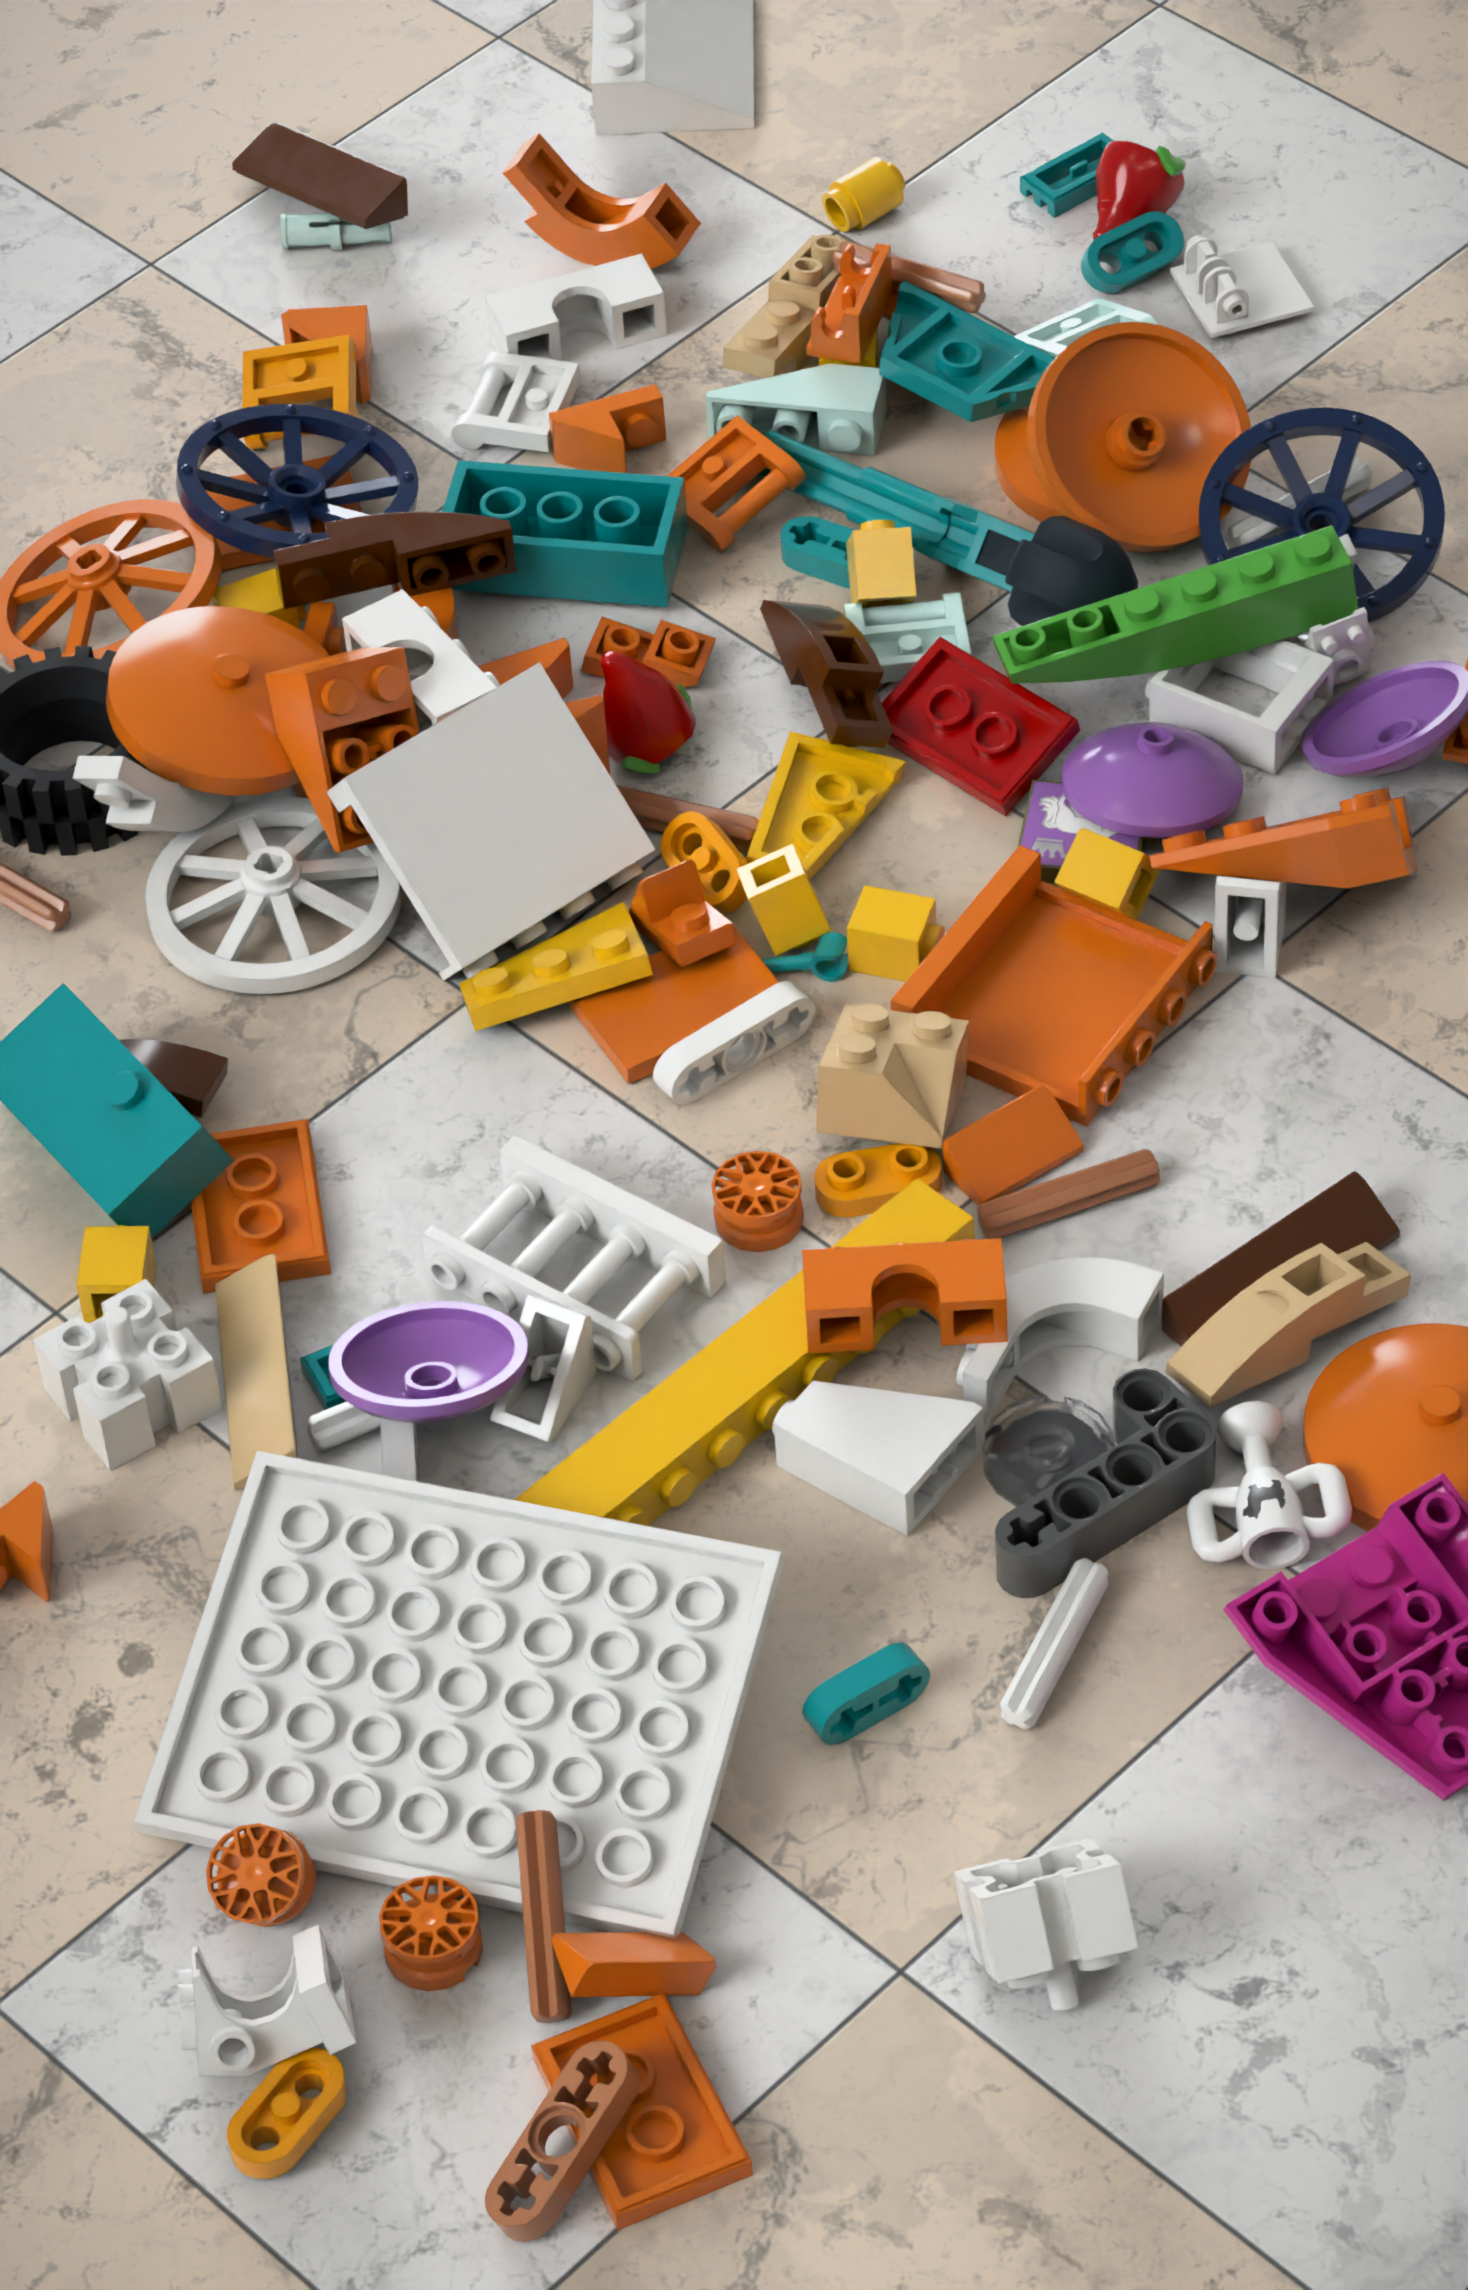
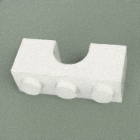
(610, 298)
(438, 667)

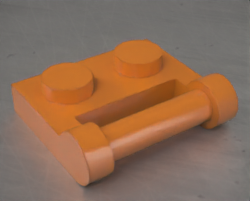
(725, 467)

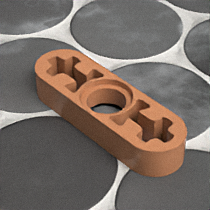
(569, 2170)

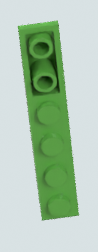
(1190, 616)

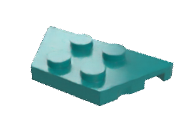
(958, 358)

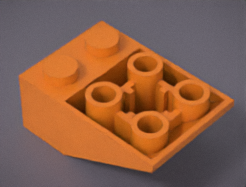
(339, 719)

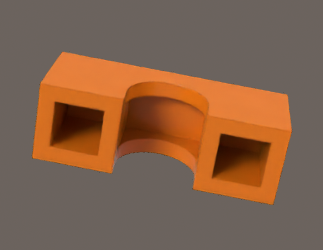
(950, 1280)

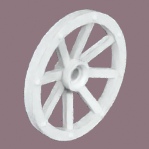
(272, 885)

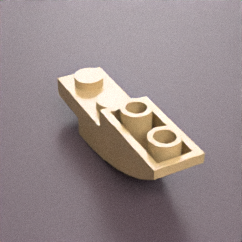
(781, 328)
(1278, 1316)

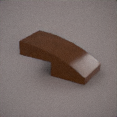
(184, 1071)

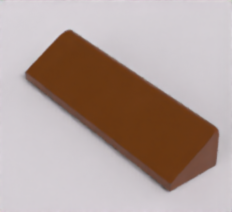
(324, 177)
(1336, 1217)

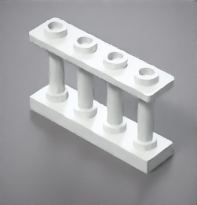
(586, 1206)

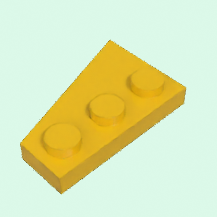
(821, 798)
(559, 970)

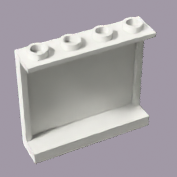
(497, 820)

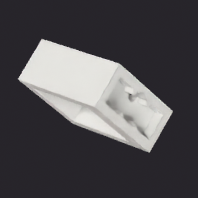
(1265, 742)

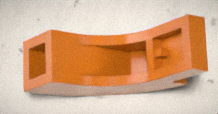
(590, 223)

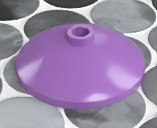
(1389, 721)
(1152, 780)
(429, 1361)

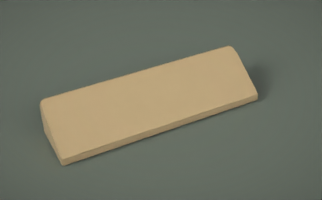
(255, 1366)

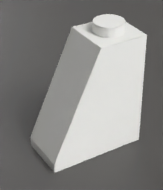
(878, 1447)

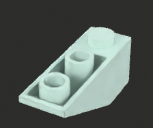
(819, 406)

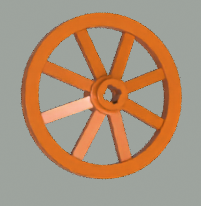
(103, 573)

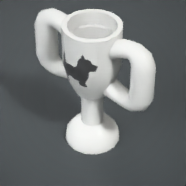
(1267, 1506)

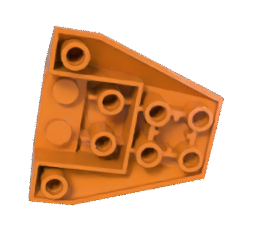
(1337, 849)

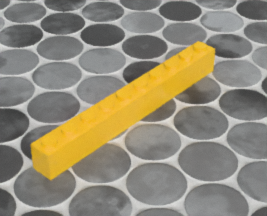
(730, 1388)

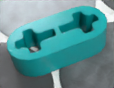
(816, 548)
(866, 1693)

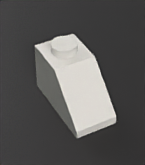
(1249, 925)

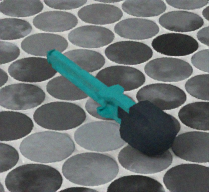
(1044, 570)

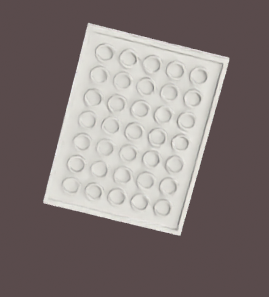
(436, 1660)

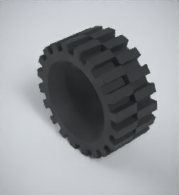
(45, 707)

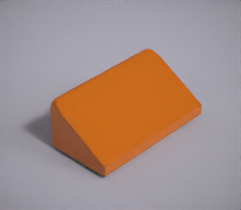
(1010, 1146)
(632, 1964)

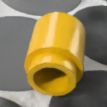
(864, 195)

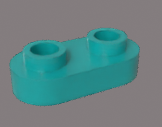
(1128, 255)

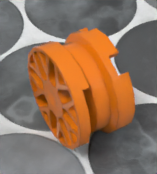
(757, 1205)
(261, 1875)
(449, 1923)

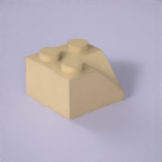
(892, 1075)

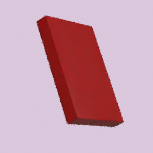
(975, 726)

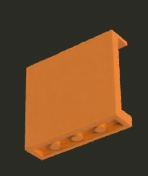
(1056, 987)

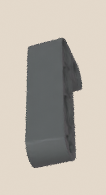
(1155, 1469)

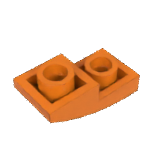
(671, 650)

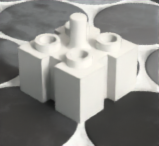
(128, 1374)
(1043, 1913)

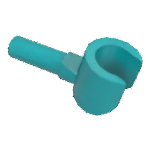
(825, 963)

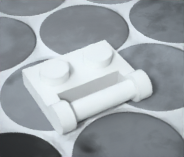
(523, 422)

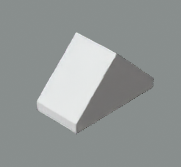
(557, 1370)

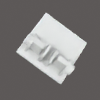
(1238, 286)

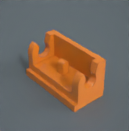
(854, 308)

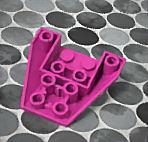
(1381, 1634)

